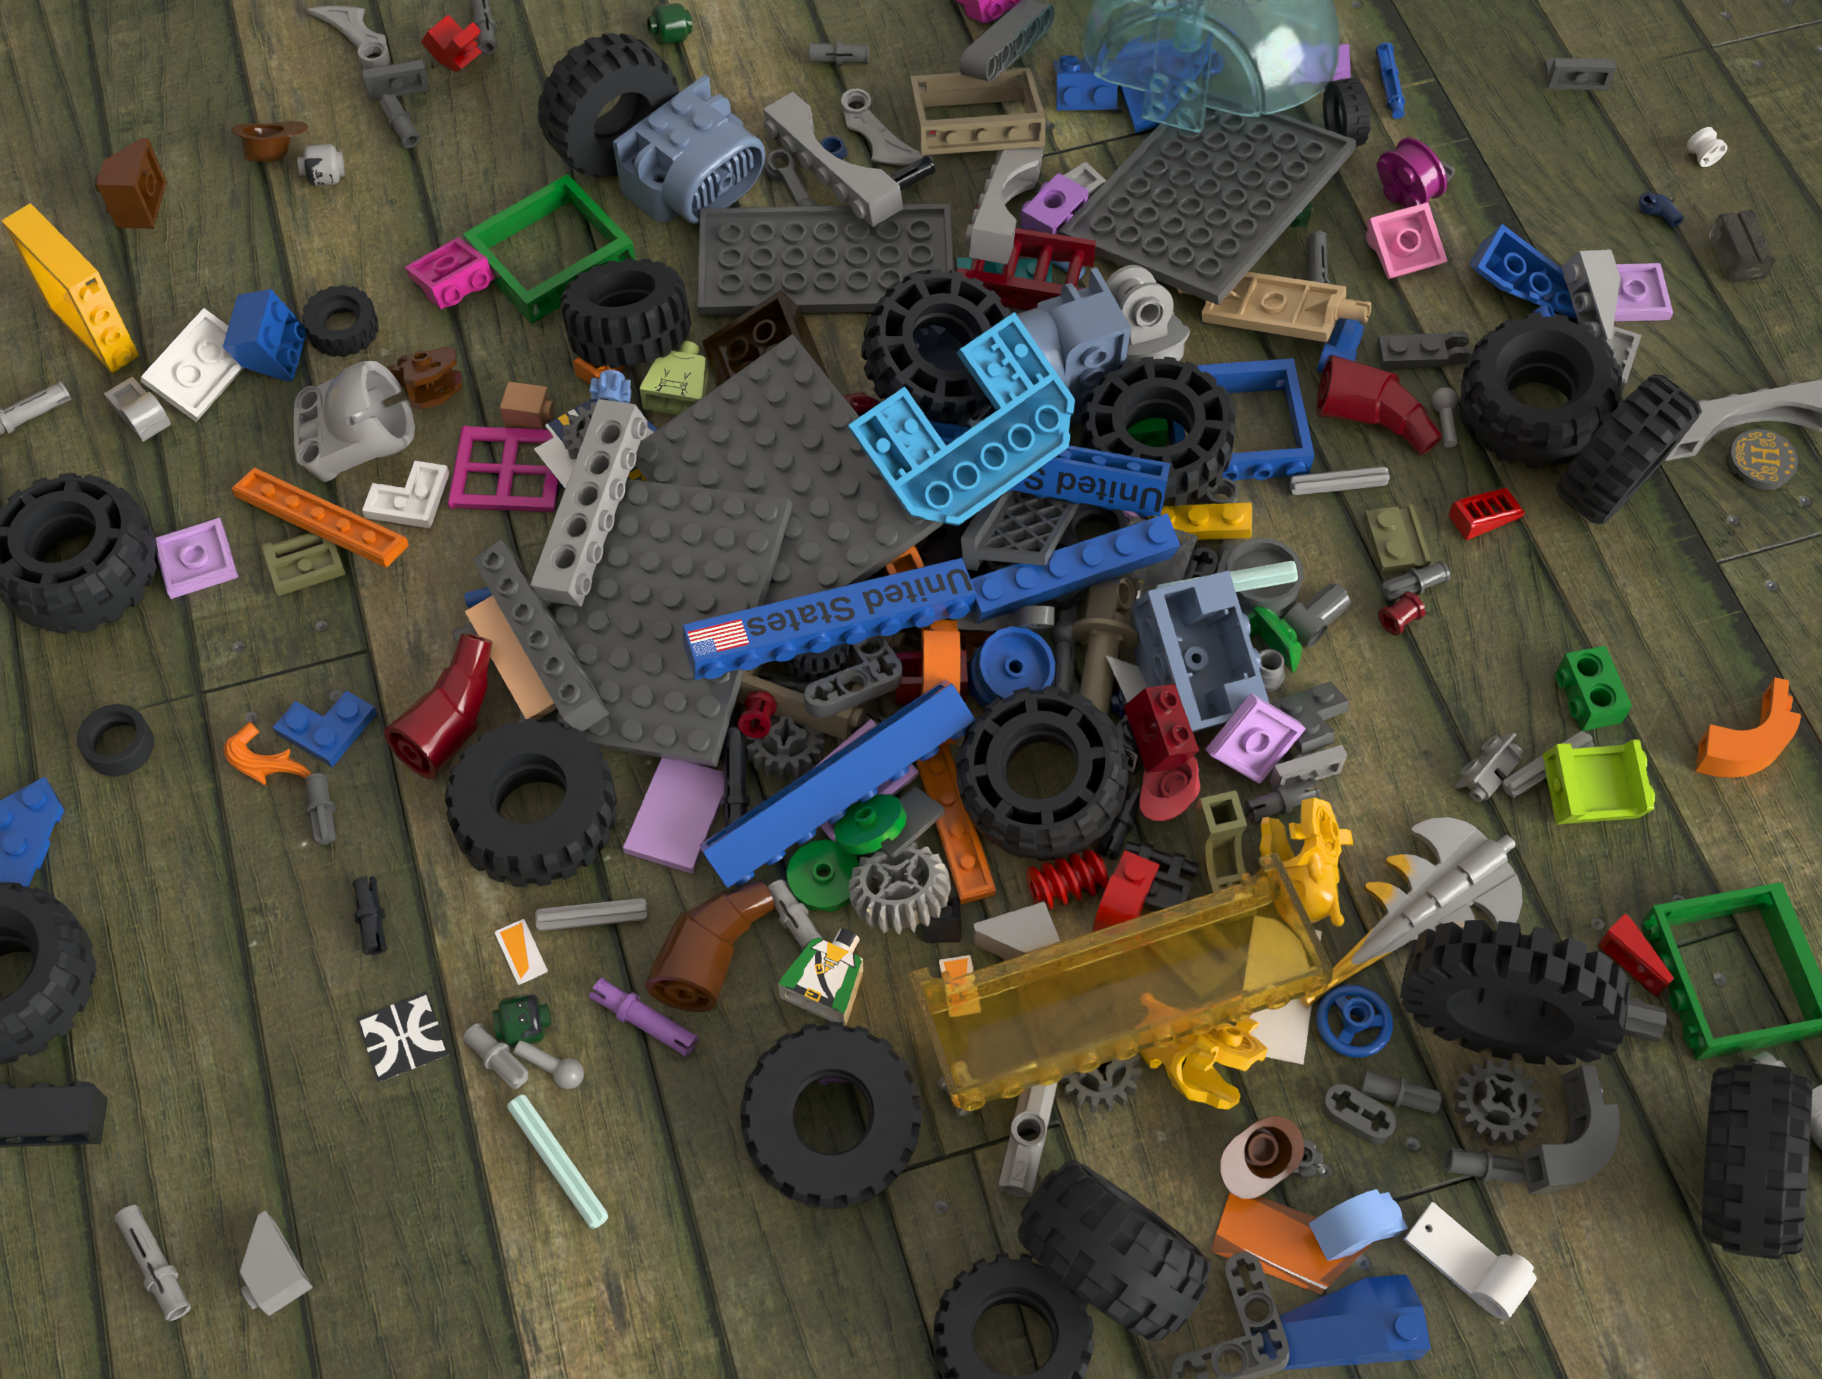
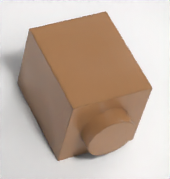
(526, 406)

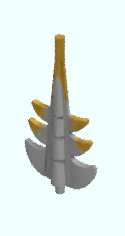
(1467, 874)

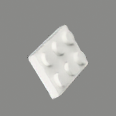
(194, 367)

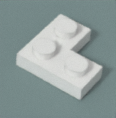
(409, 505)

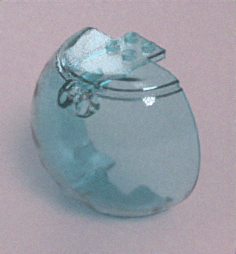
(1213, 54)

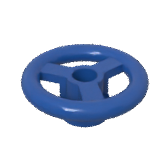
(1364, 1010)

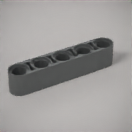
(1007, 40)

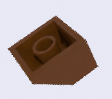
(132, 185)

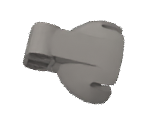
(348, 421)

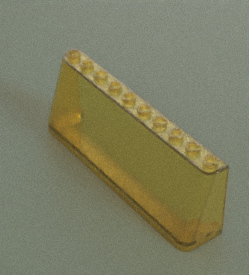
(1122, 989)

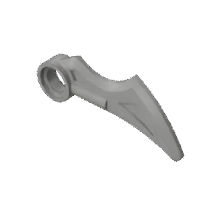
(350, 22)
(885, 145)

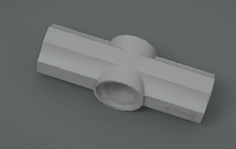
(1024, 1156)

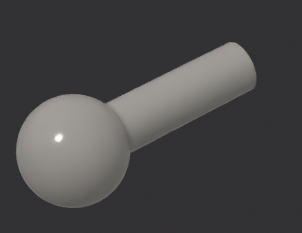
(1444, 402)
(566, 1072)

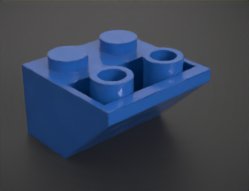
(265, 335)

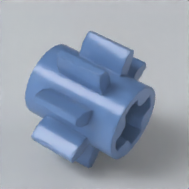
(610, 387)

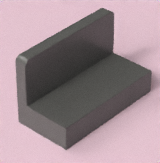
(1579, 73)
(396, 79)
(921, 814)

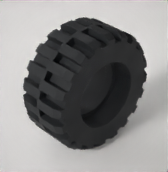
(626, 313)
(1011, 1283)

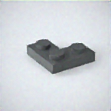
(1311, 710)

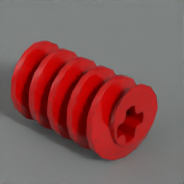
(1067, 878)

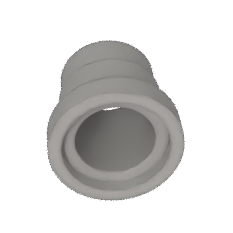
(1272, 678)

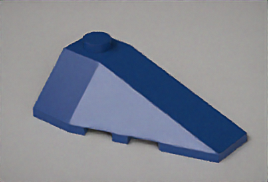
(1356, 1325)

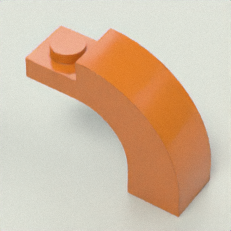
(940, 656)
(1746, 752)

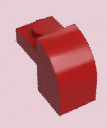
(451, 44)
(1125, 891)

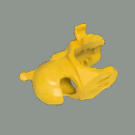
(1315, 868)
(1198, 1078)

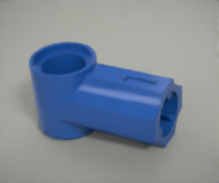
(1343, 341)

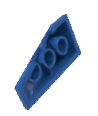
(1522, 271)

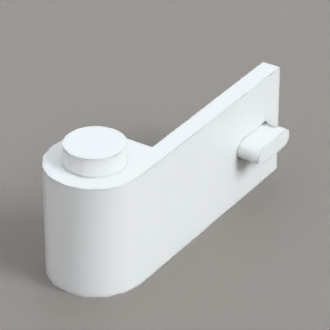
(1489, 1279)

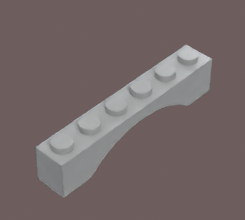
(866, 190)
(992, 224)
(1792, 404)

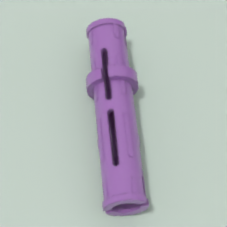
(631, 1009)

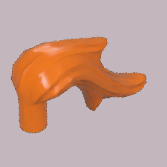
(258, 765)

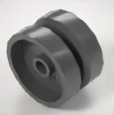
(1259, 553)

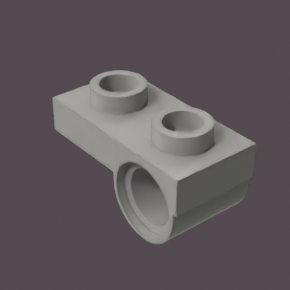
(138, 408)

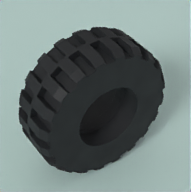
(586, 83)
(915, 304)
(1168, 392)
(1628, 448)
(522, 756)
(769, 1127)

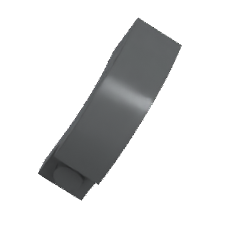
(1589, 1141)

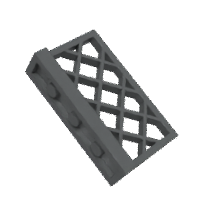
(990, 522)

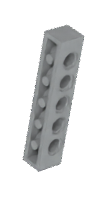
(608, 446)

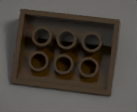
(757, 333)

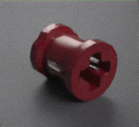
(1401, 613)
(763, 723)

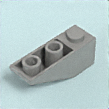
(1593, 289)

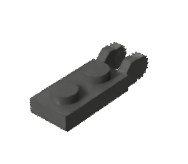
(1423, 350)

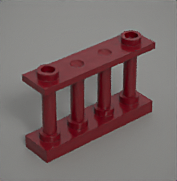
(1027, 293)

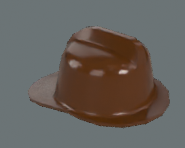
(267, 141)
(1261, 1156)

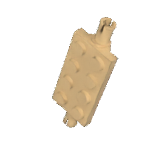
(1285, 307)

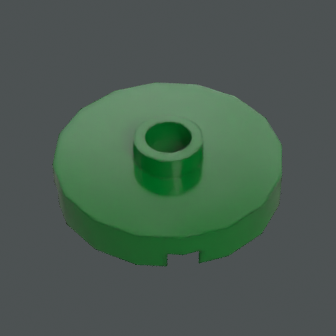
(870, 824)
(819, 892)

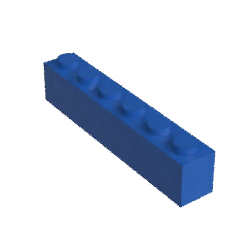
(1074, 568)

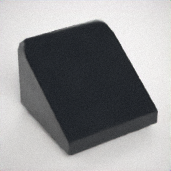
(947, 927)

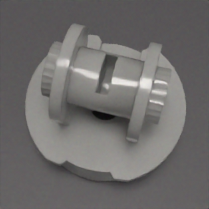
(1149, 313)

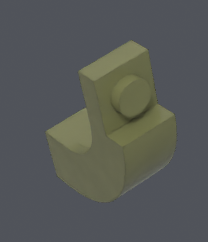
(1218, 838)

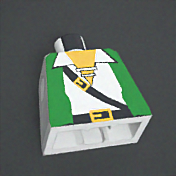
(825, 977)

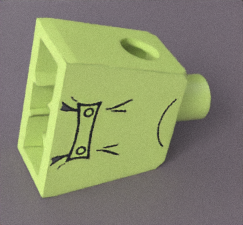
(675, 380)

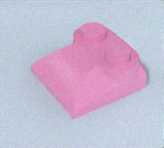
(1406, 240)

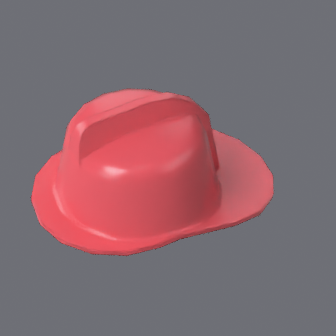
(1169, 791)

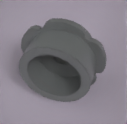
(1314, 1160)

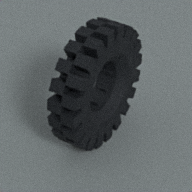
(1516, 992)

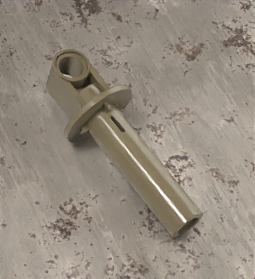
(1105, 634)

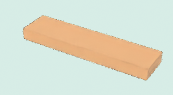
(511, 660)

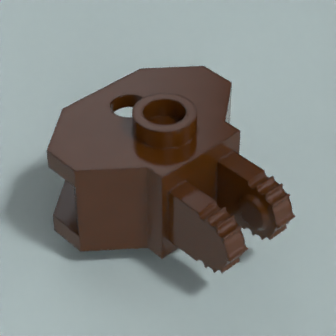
(426, 375)

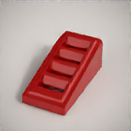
(1470, 527)
(1635, 955)

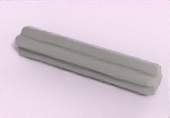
(1339, 480)
(1535, 771)
(591, 914)

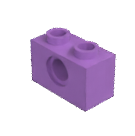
(1053, 205)

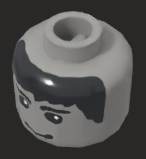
(321, 165)

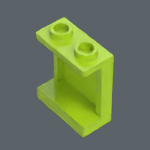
(1598, 782)

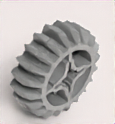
(901, 899)

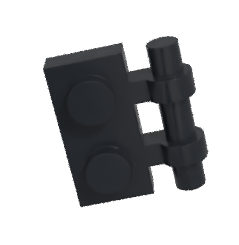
(1168, 888)

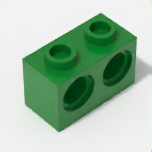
(1600, 686)

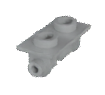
(1479, 773)

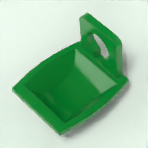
(1276, 634)

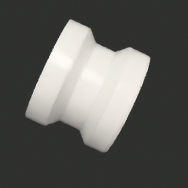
(1706, 146)

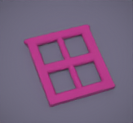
(506, 471)

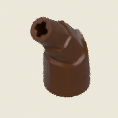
(701, 946)

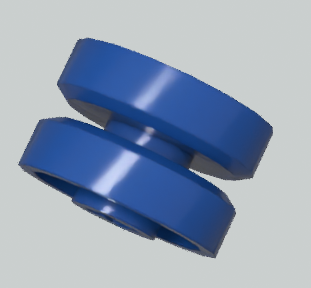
(1009, 662)

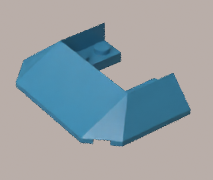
(990, 458)

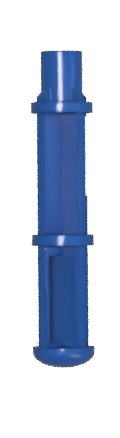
(1389, 75)

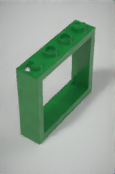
(526, 212)
(1790, 946)

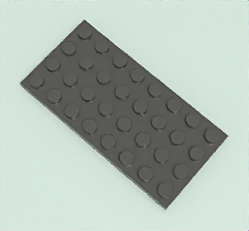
(815, 255)

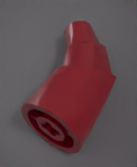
(1374, 396)
(447, 715)

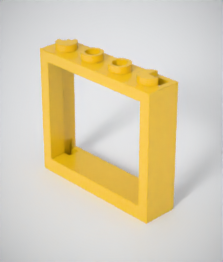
(61, 279)

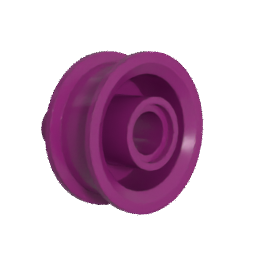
(1411, 173)

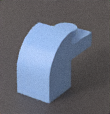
(1357, 1224)

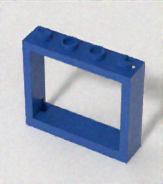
(1263, 377)

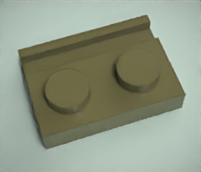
(1396, 539)

